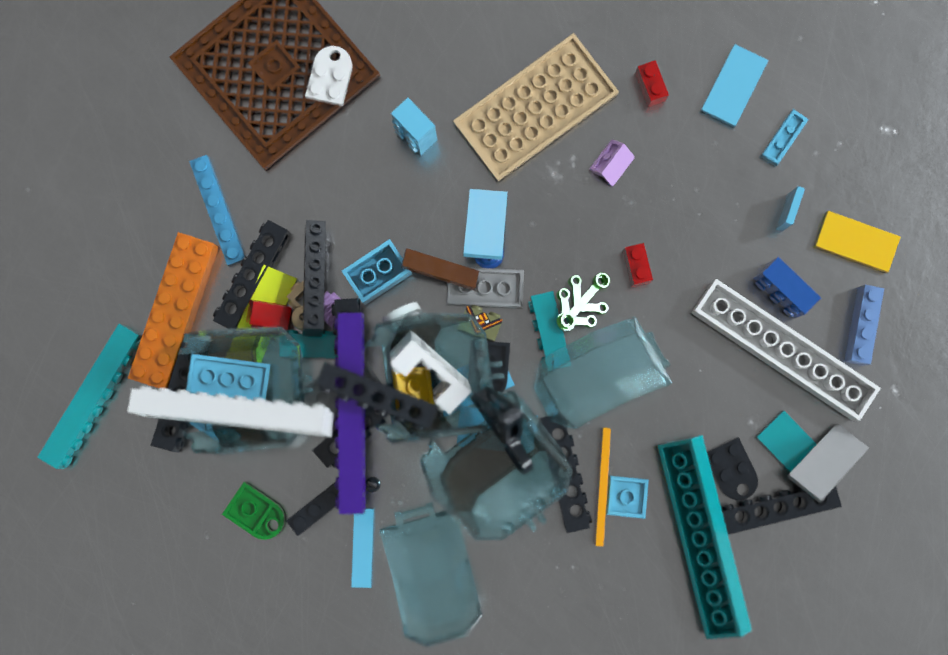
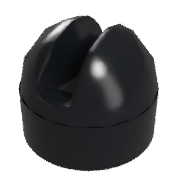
(374, 480)

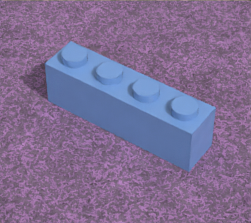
(864, 325)

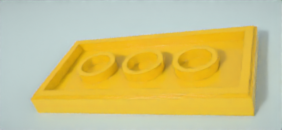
(857, 241)

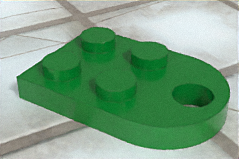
(253, 512)

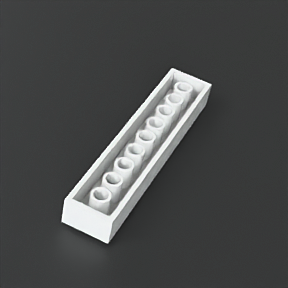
(785, 350)
(232, 411)

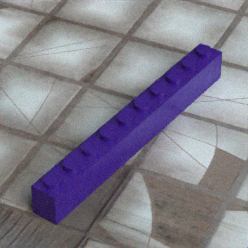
(350, 417)

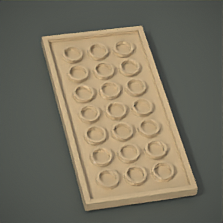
(535, 107)

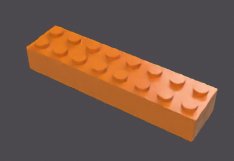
(173, 310)

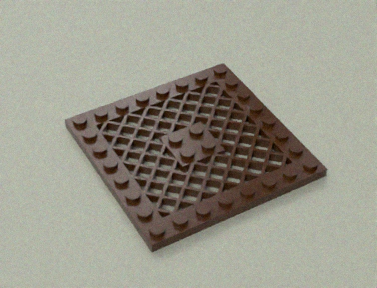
(274, 68)

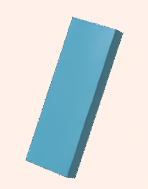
(784, 137)

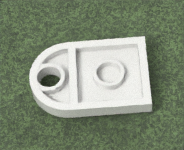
(330, 78)
(404, 311)

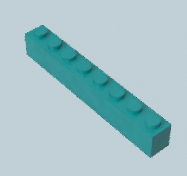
(90, 397)

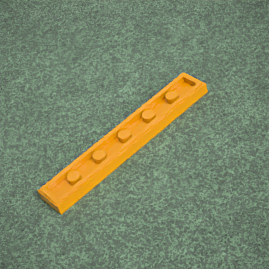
(602, 487)

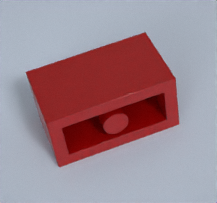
(651, 83)
(637, 265)
(268, 314)

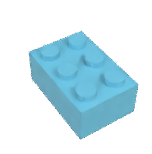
(414, 127)
(376, 272)

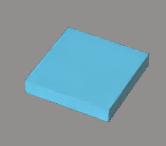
(790, 208)
(627, 497)

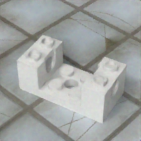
(453, 385)

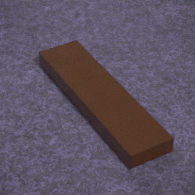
(440, 269)

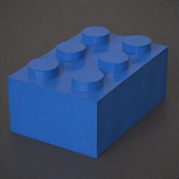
(786, 288)

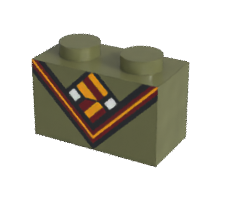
(489, 322)

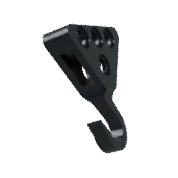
(506, 423)

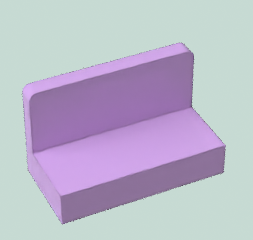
(612, 161)

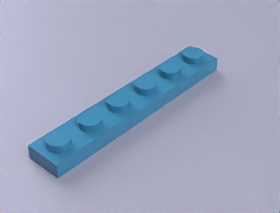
(217, 210)

